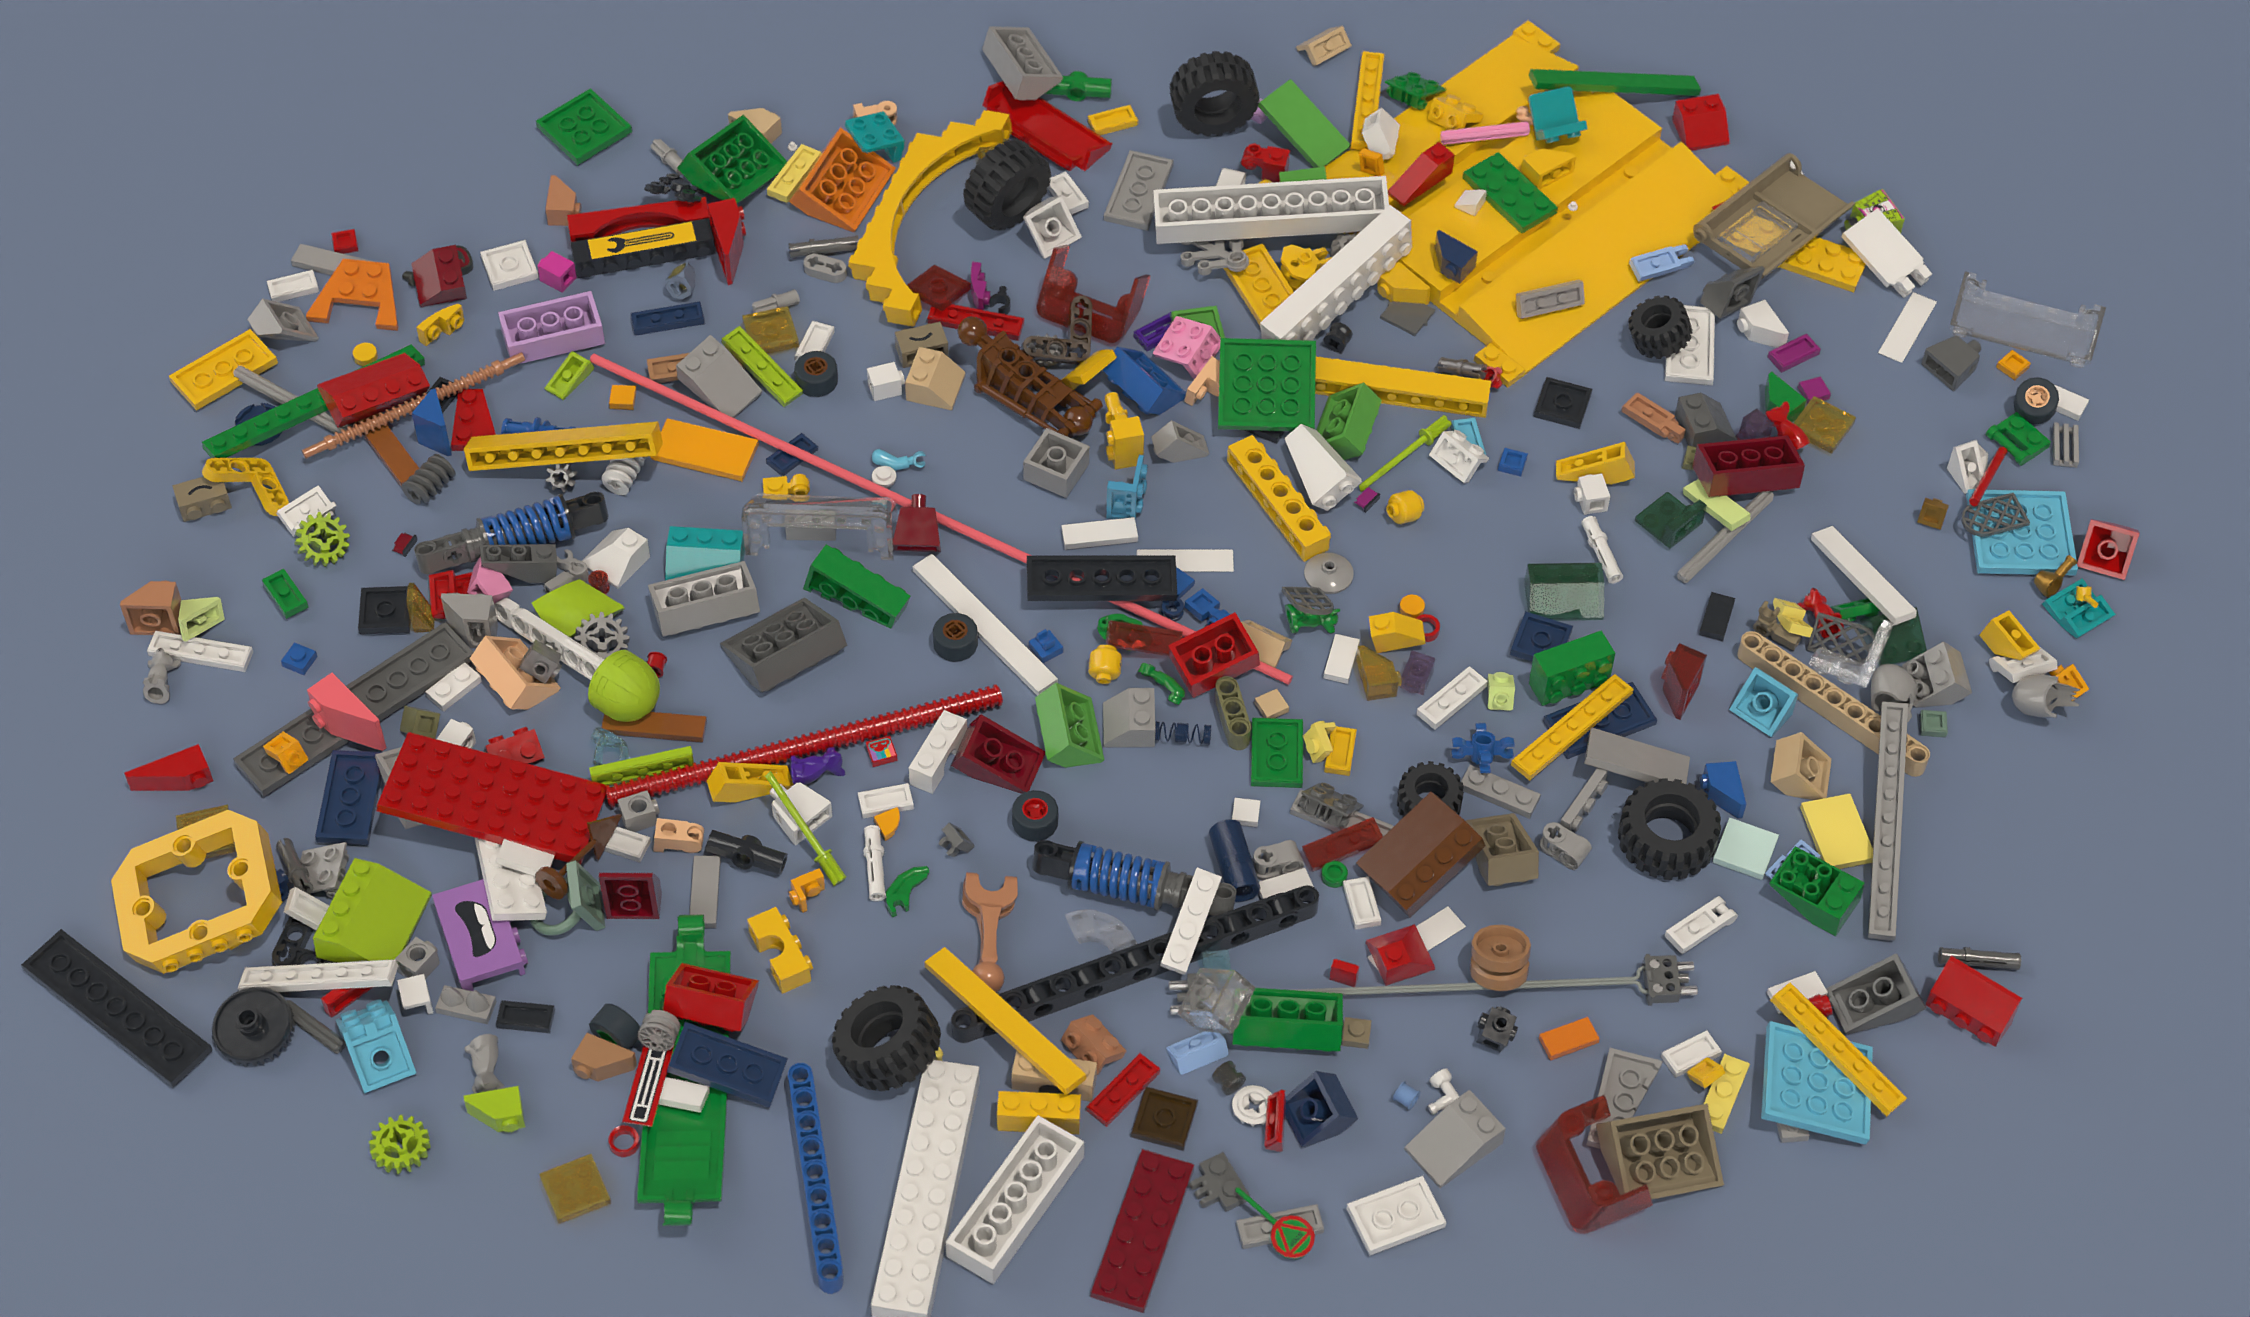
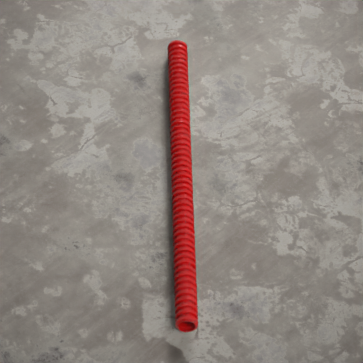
(812, 743)

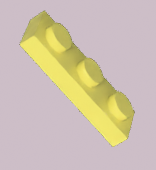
(793, 173)
(1725, 1091)

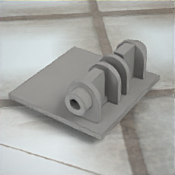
(326, 867)

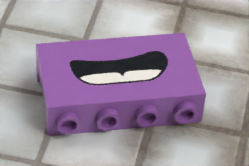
(475, 942)

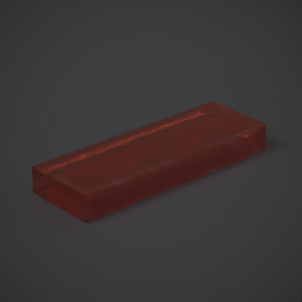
(1141, 637)
(1342, 844)

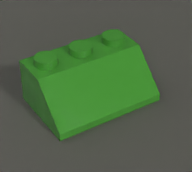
(1349, 420)
(1068, 727)

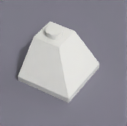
(1051, 225)
(619, 555)

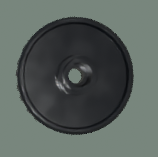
(253, 1025)

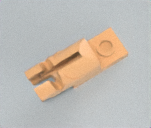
(1205, 382)

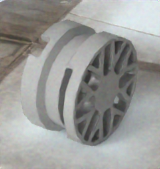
(659, 1028)

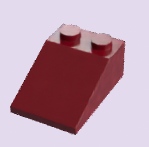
(997, 756)
(631, 895)

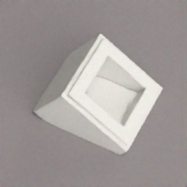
(1471, 201)

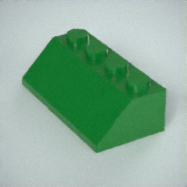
(1292, 1020)

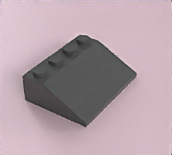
(784, 644)

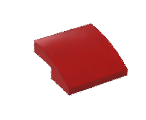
(446, 583)

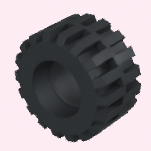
(1660, 327)
(1429, 779)

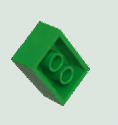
(1571, 668)

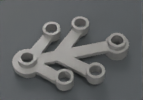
(1234, 260)

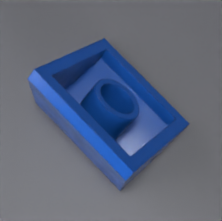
(431, 425)

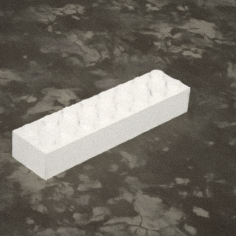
(1341, 279)

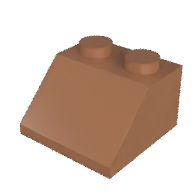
(153, 609)

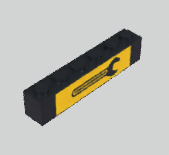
(642, 248)

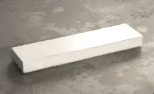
(202, 651)

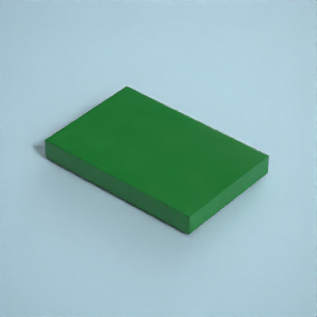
(1277, 753)

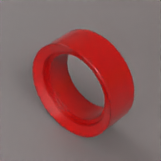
(1429, 618)
(620, 1130)

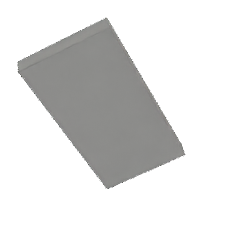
(1134, 195)
(1634, 758)

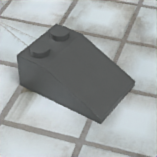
(1876, 996)

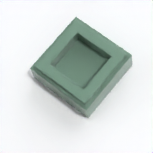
(1933, 723)

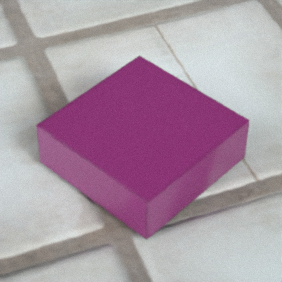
(1814, 387)

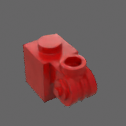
(1270, 159)

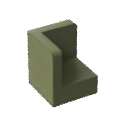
(420, 721)

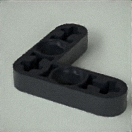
(297, 950)

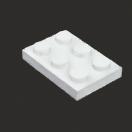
(1396, 1215)

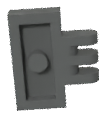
(1218, 1183)

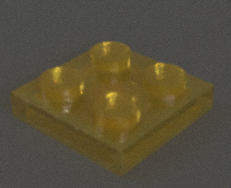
(772, 329)
(1824, 424)

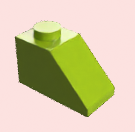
(497, 1108)

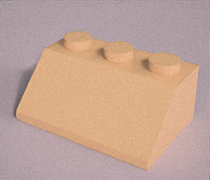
(499, 663)

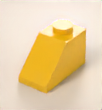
(1547, 166)
(1403, 286)
(1395, 631)
(2008, 637)

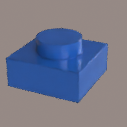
(299, 658)

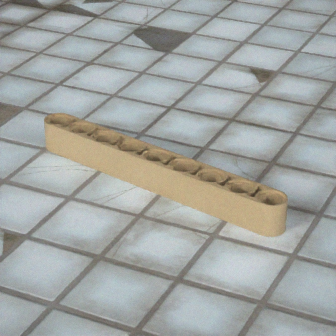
(1825, 698)

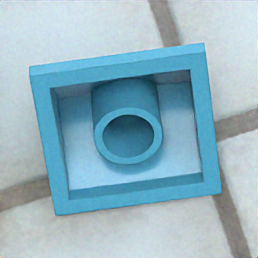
(1764, 702)

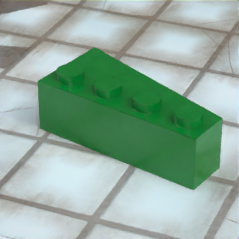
(856, 587)

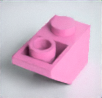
(489, 583)

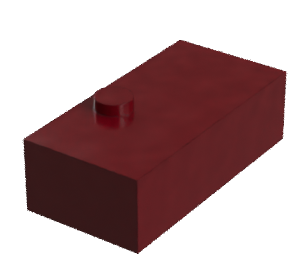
(1748, 466)

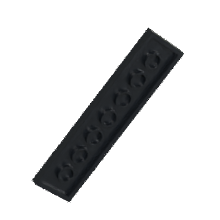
(117, 1008)

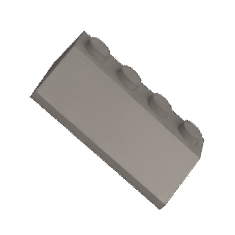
(1021, 61)
(704, 598)

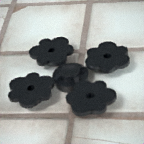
(677, 184)

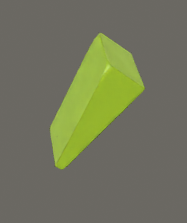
(569, 375)

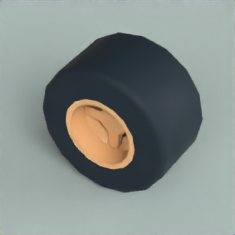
(2039, 392)

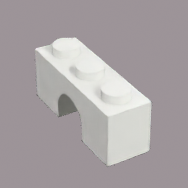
(929, 763)

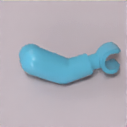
(885, 459)

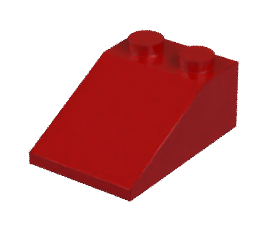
(728, 234)

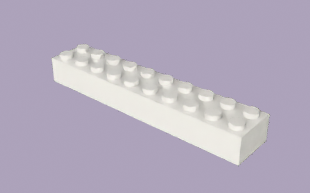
(1268, 209)
(926, 1191)

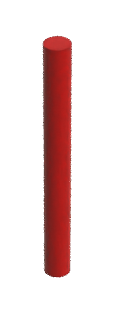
(1988, 476)

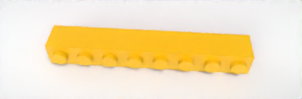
(1405, 386)
(563, 446)

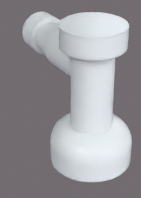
(1442, 1080)

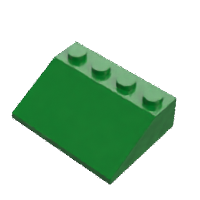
(733, 162)

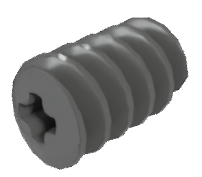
(428, 479)

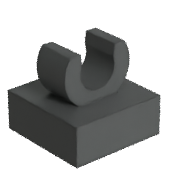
(957, 838)

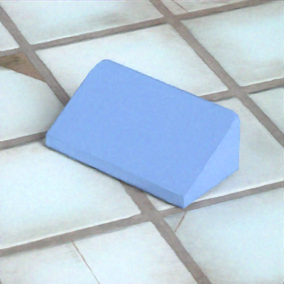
(1197, 1051)

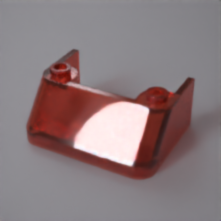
(1108, 322)
(1584, 1204)

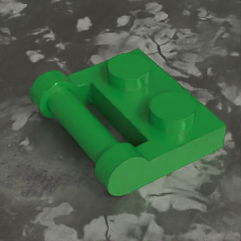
(2020, 433)

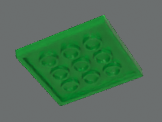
(1266, 384)

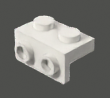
(305, 505)

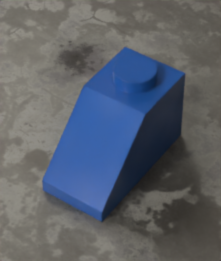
(1724, 787)

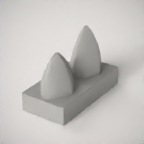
(466, 1004)

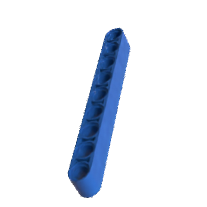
(819, 1187)

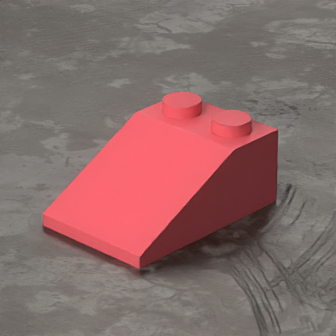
(344, 713)

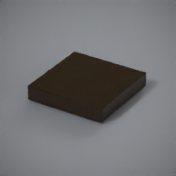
(1164, 1118)

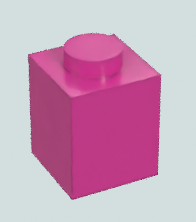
(556, 271)

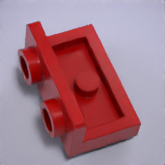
(521, 747)

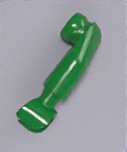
(1165, 680)

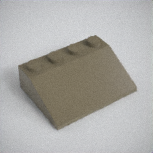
(1663, 1150)

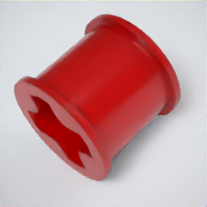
(657, 662)

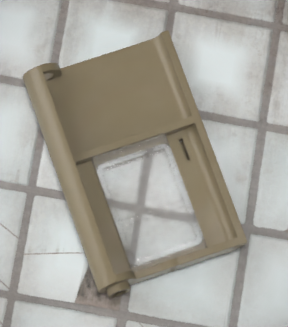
(1770, 217)

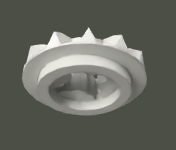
(1240, 1104)

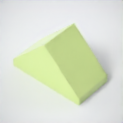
(199, 615)

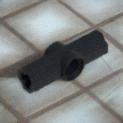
(746, 852)

